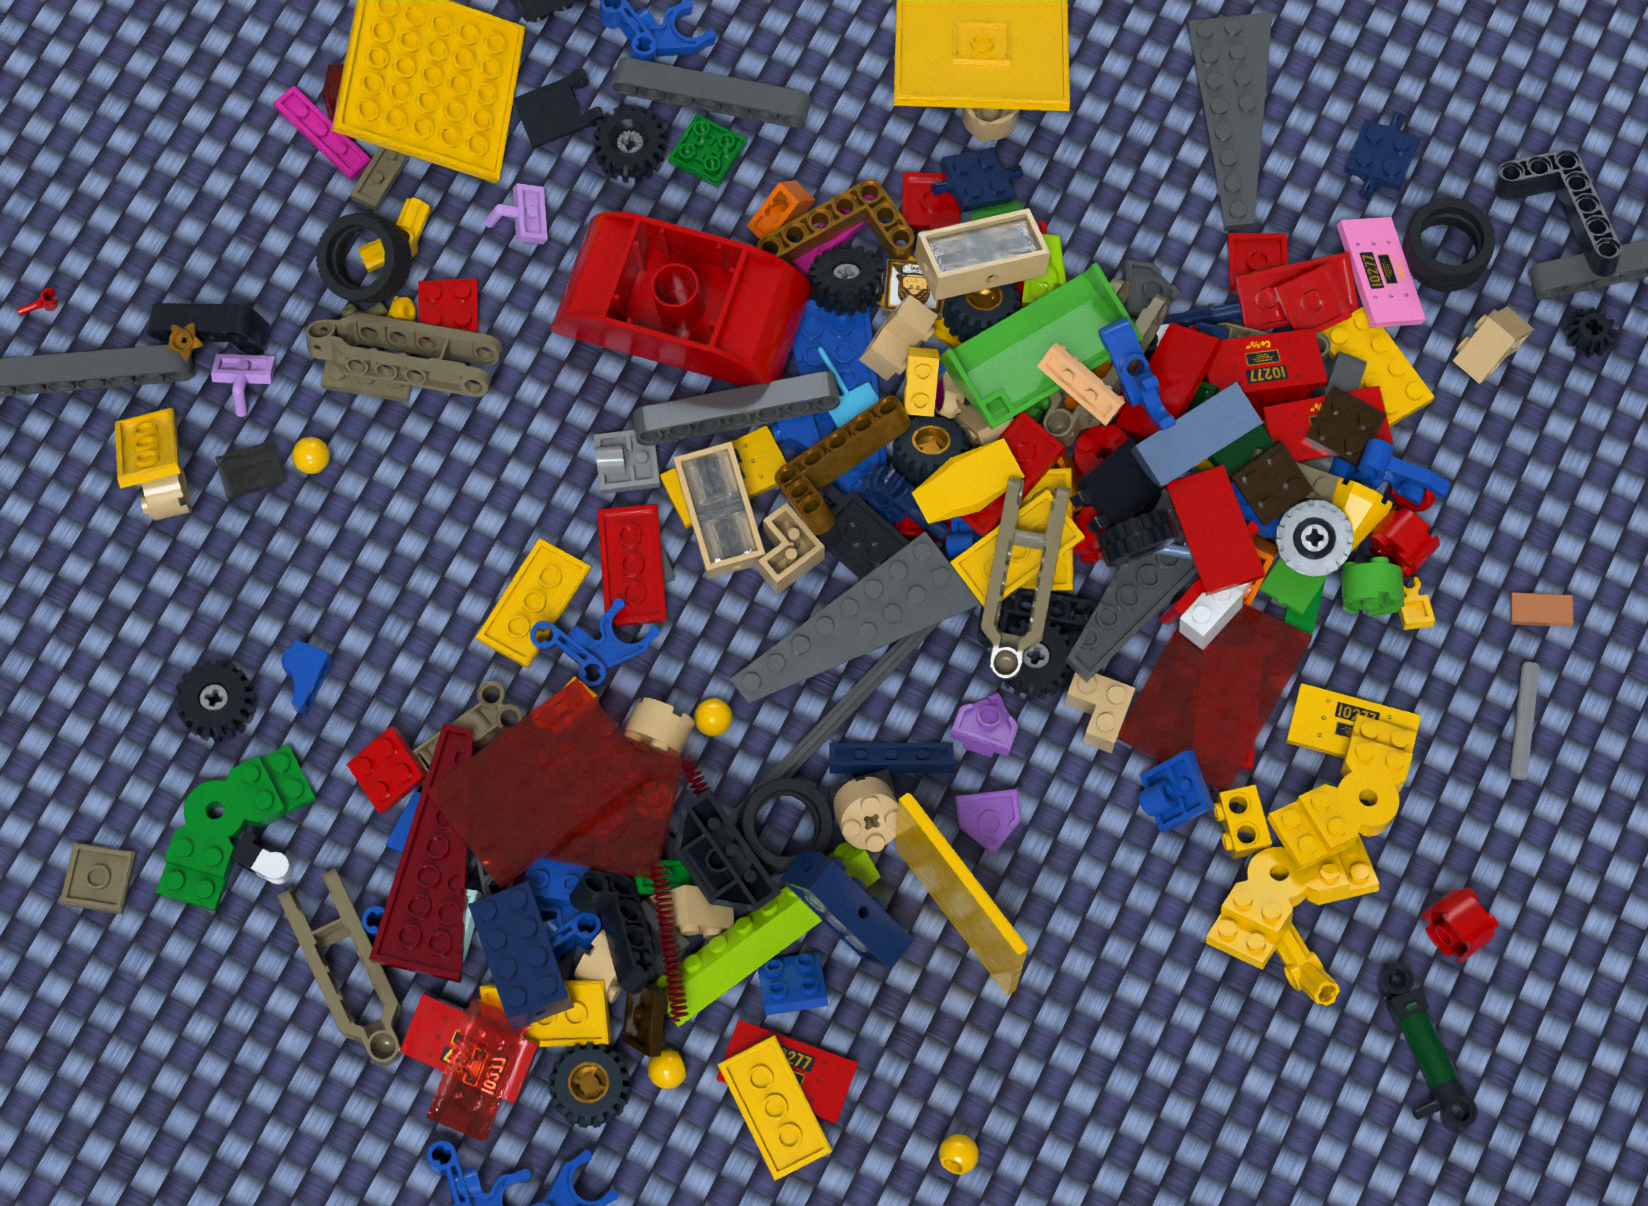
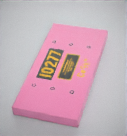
(1381, 272)

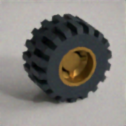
(979, 310)
(927, 447)
(589, 1085)

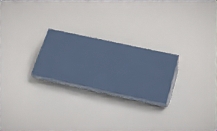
(1196, 435)

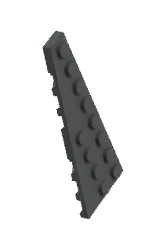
(1231, 81)
(1130, 602)
(888, 604)

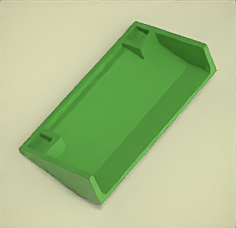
(1000, 364)

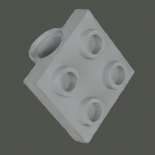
(625, 463)

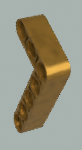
(838, 223)
(835, 456)

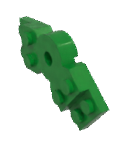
(252, 795)

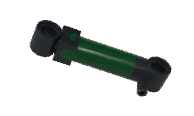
(1410, 1012)

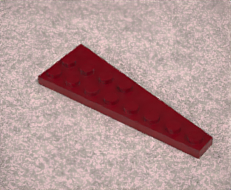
(427, 901)

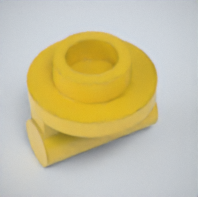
(402, 309)

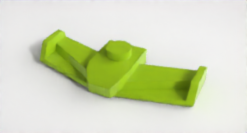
(1054, 278)

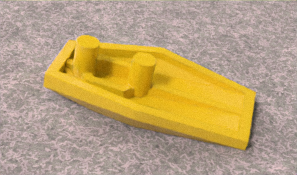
(967, 482)

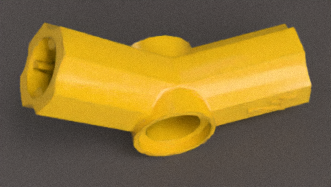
(411, 222)
(1305, 969)

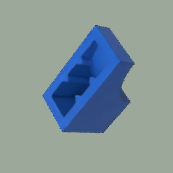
(796, 433)
(308, 669)

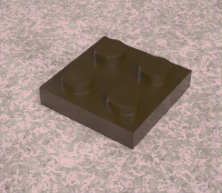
(1344, 426)
(1271, 483)
(645, 1020)

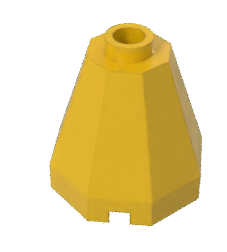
(1361, 506)

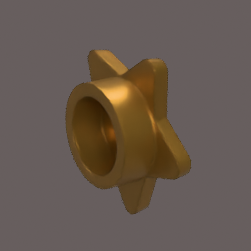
(176, 340)

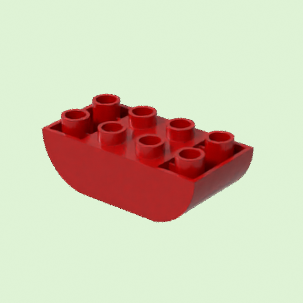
(683, 299)

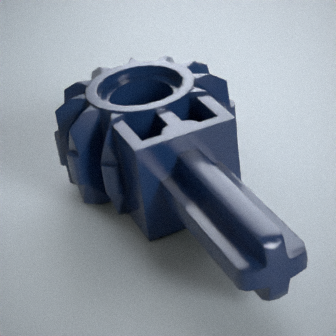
(893, 496)

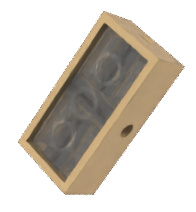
(982, 254)
(719, 510)

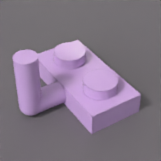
(528, 213)
(242, 370)

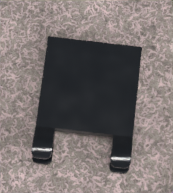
(553, 112)

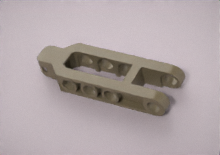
(437, 373)
(1067, 424)
(1008, 648)
(380, 1035)

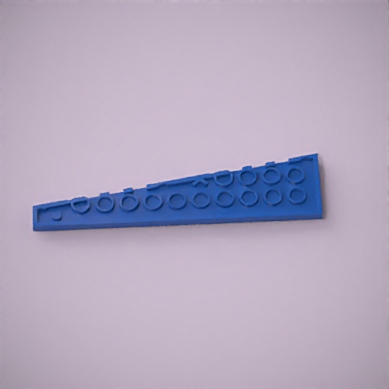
(844, 342)

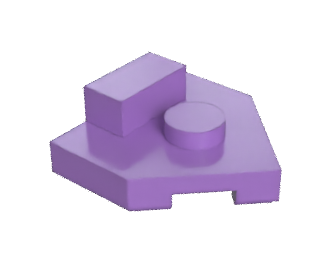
(985, 727)
(988, 816)

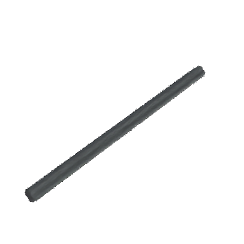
(843, 709)

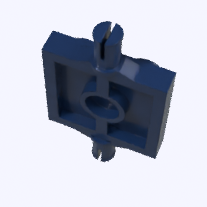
(1382, 155)
(976, 179)

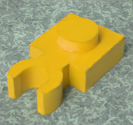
(1417, 608)

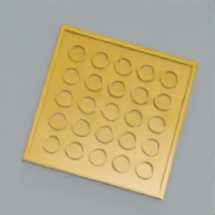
(431, 82)

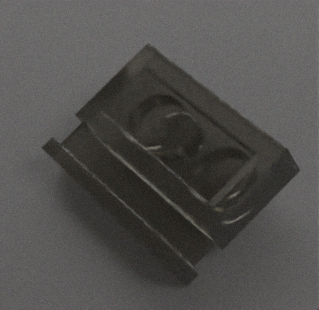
(250, 469)

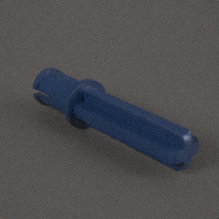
(1210, 315)

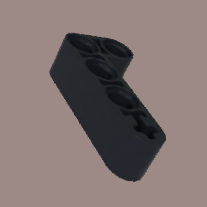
(213, 323)
(1011, 613)
(624, 924)

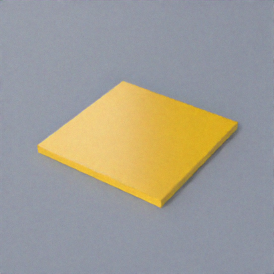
(982, 54)
(959, 894)

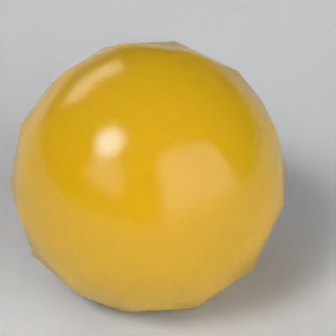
(311, 455)
(713, 717)
(667, 1070)
(958, 1154)

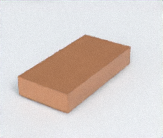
(1541, 609)

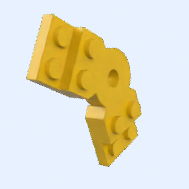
(1331, 817)
(1262, 908)

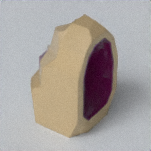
(948, 397)

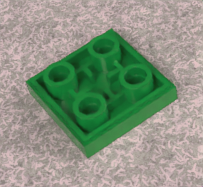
(707, 151)

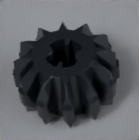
(1590, 332)

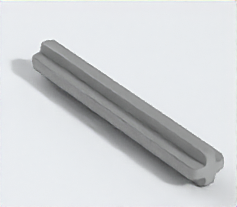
(1524, 721)

